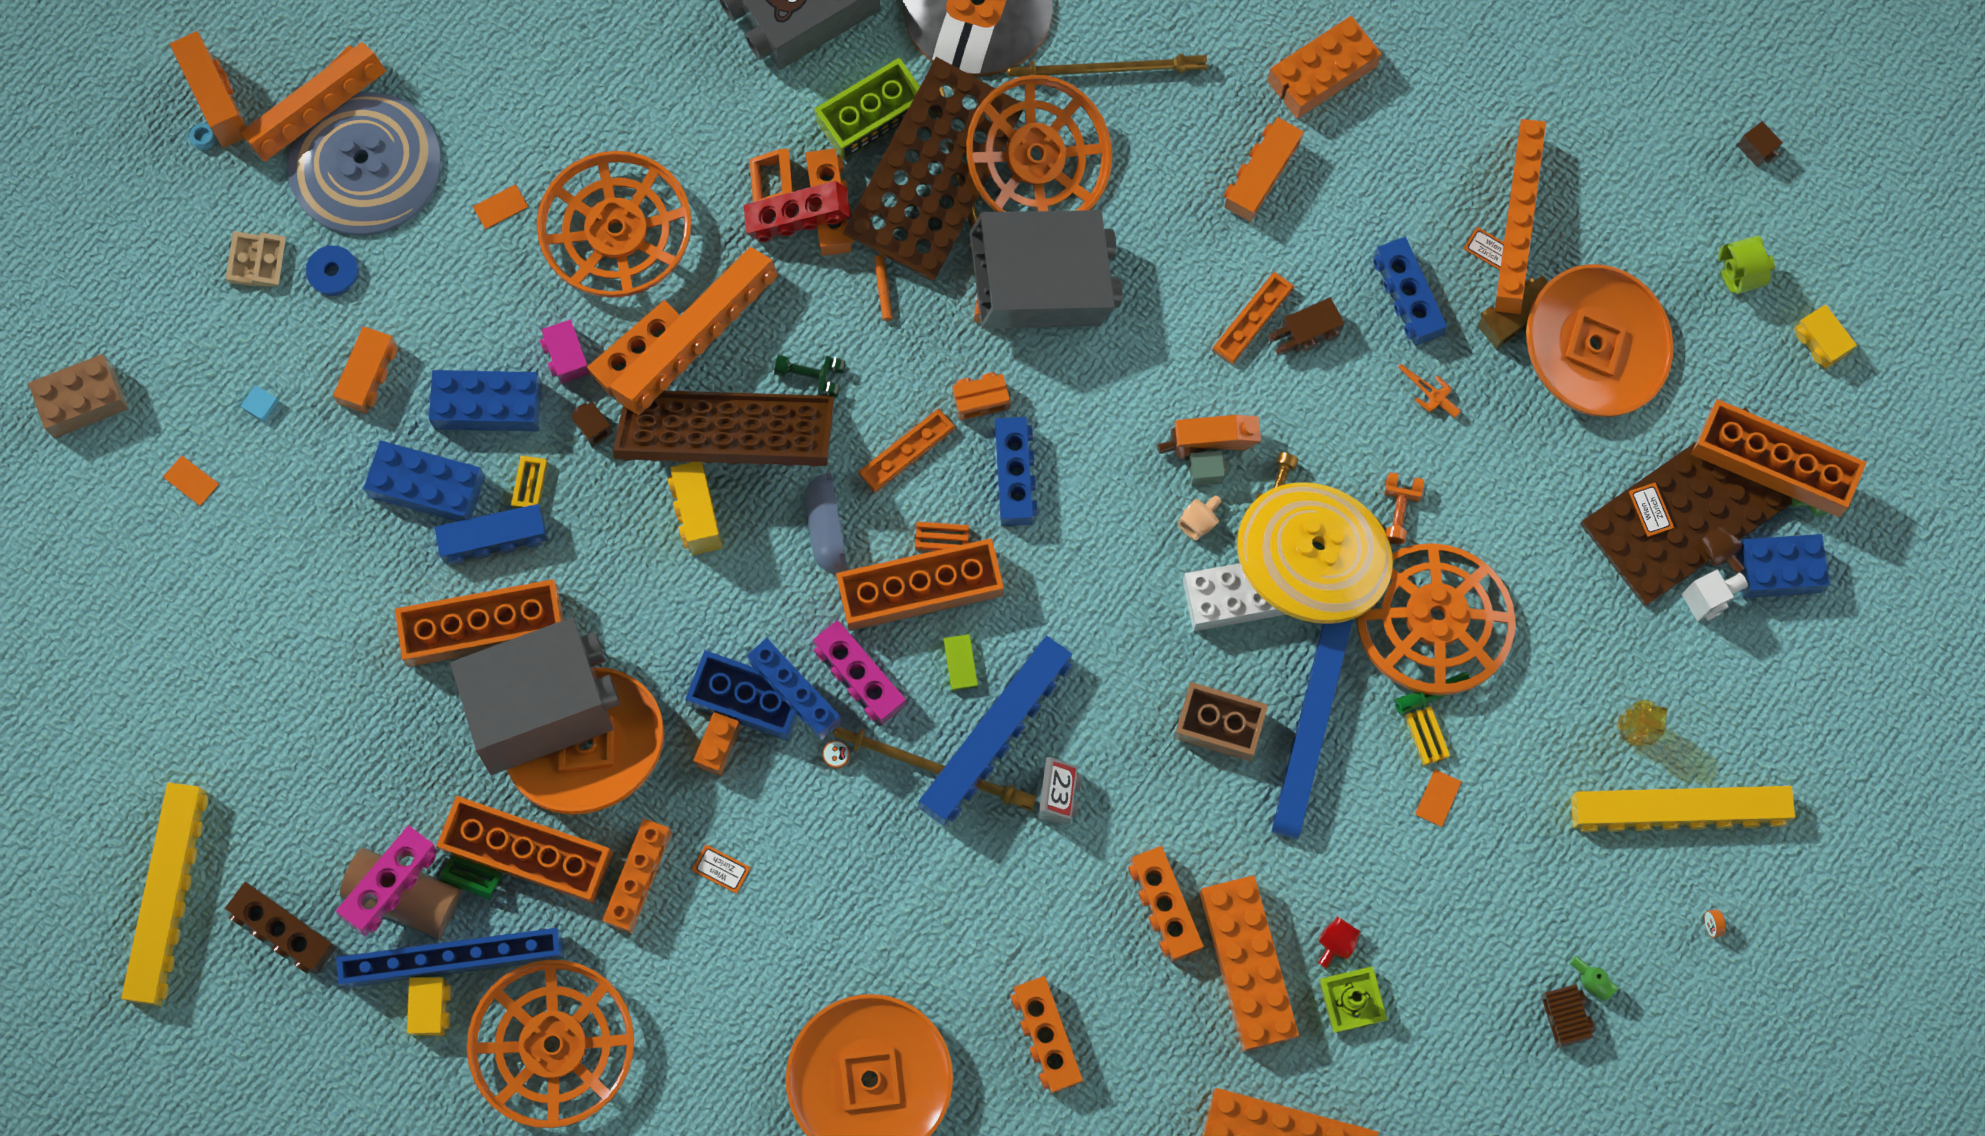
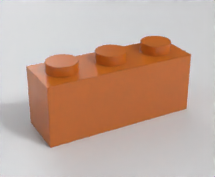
(365, 370)

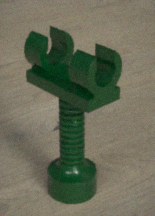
(835, 365)

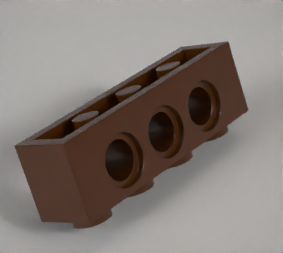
(249, 899)

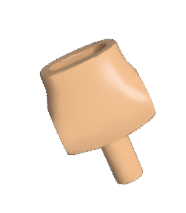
(1199, 518)

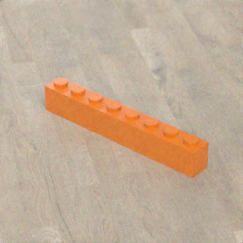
(1520, 217)
(694, 331)

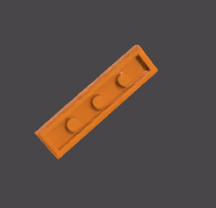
(1253, 318)
(906, 450)

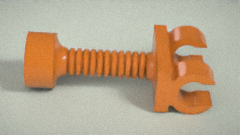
(1396, 533)

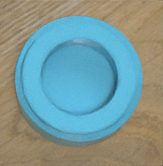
(202, 136)

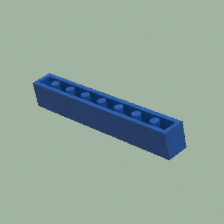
(995, 731)
(449, 957)

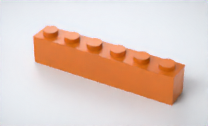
(313, 101)

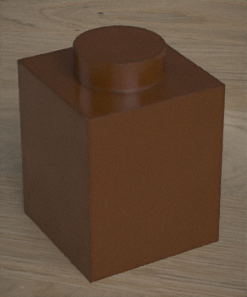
(1760, 144)
(591, 423)

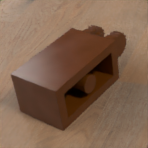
(1309, 327)

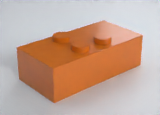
(210, 88)

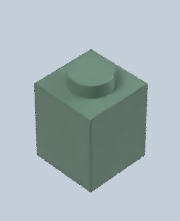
(1207, 468)

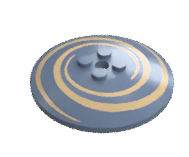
(370, 195)

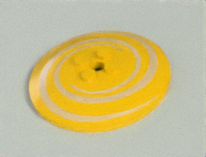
(1306, 581)

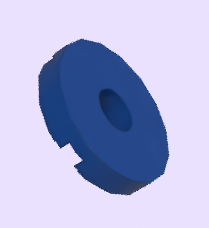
(327, 257)

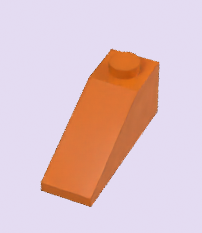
(1219, 432)

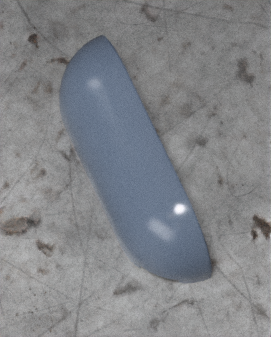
(824, 524)

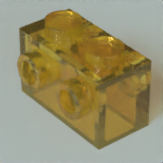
(1642, 723)

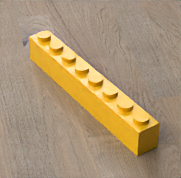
(1682, 807)
(164, 894)

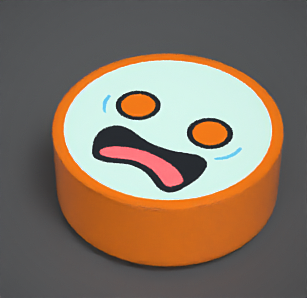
(836, 754)
(1715, 923)

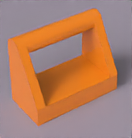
(775, 157)

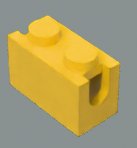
(1824, 337)
(428, 1006)

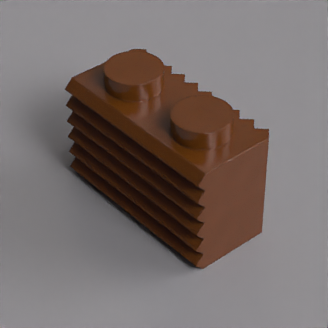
(1568, 1015)

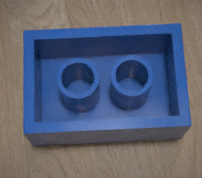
(1784, 566)

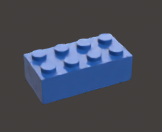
(485, 400)
(424, 482)
(740, 694)

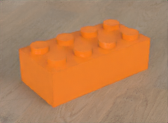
(1324, 67)

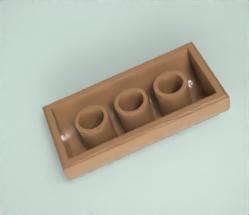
(423, 907)

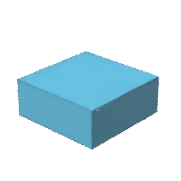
(259, 403)

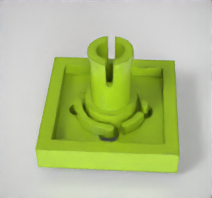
(1353, 999)

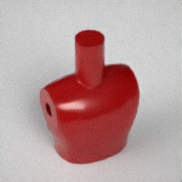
(1339, 940)

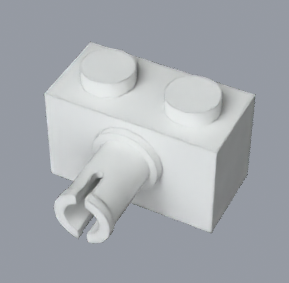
(1710, 594)

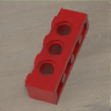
(760, 213)

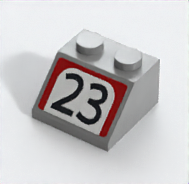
(1058, 791)

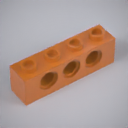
(819, 165)
(622, 350)
(1156, 862)
(637, 876)
(1039, 992)

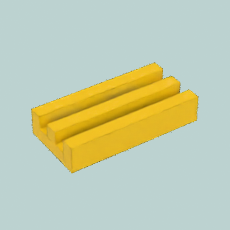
(519, 481)
(1436, 731)

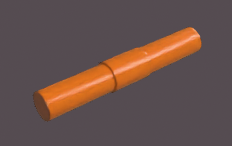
(883, 288)

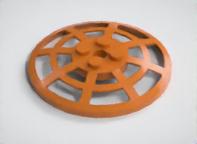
(1046, 140)
(613, 211)
(1438, 632)
(536, 1033)

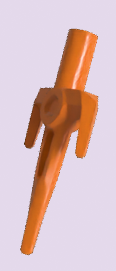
(1437, 396)

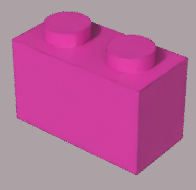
(565, 351)

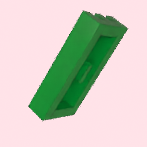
(468, 880)

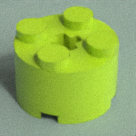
(1745, 264)

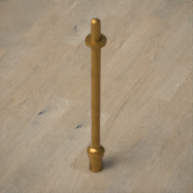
(1179, 63)
(1007, 794)

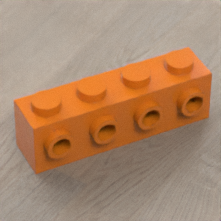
(1263, 169)

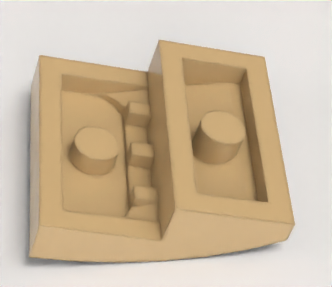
(255, 259)

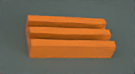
(939, 536)

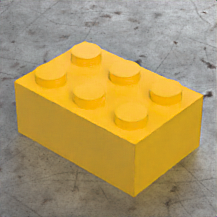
(694, 508)

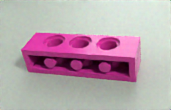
(836, 638)
(388, 866)

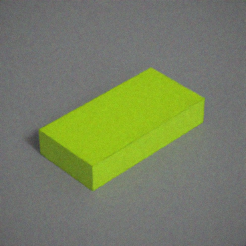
(960, 662)

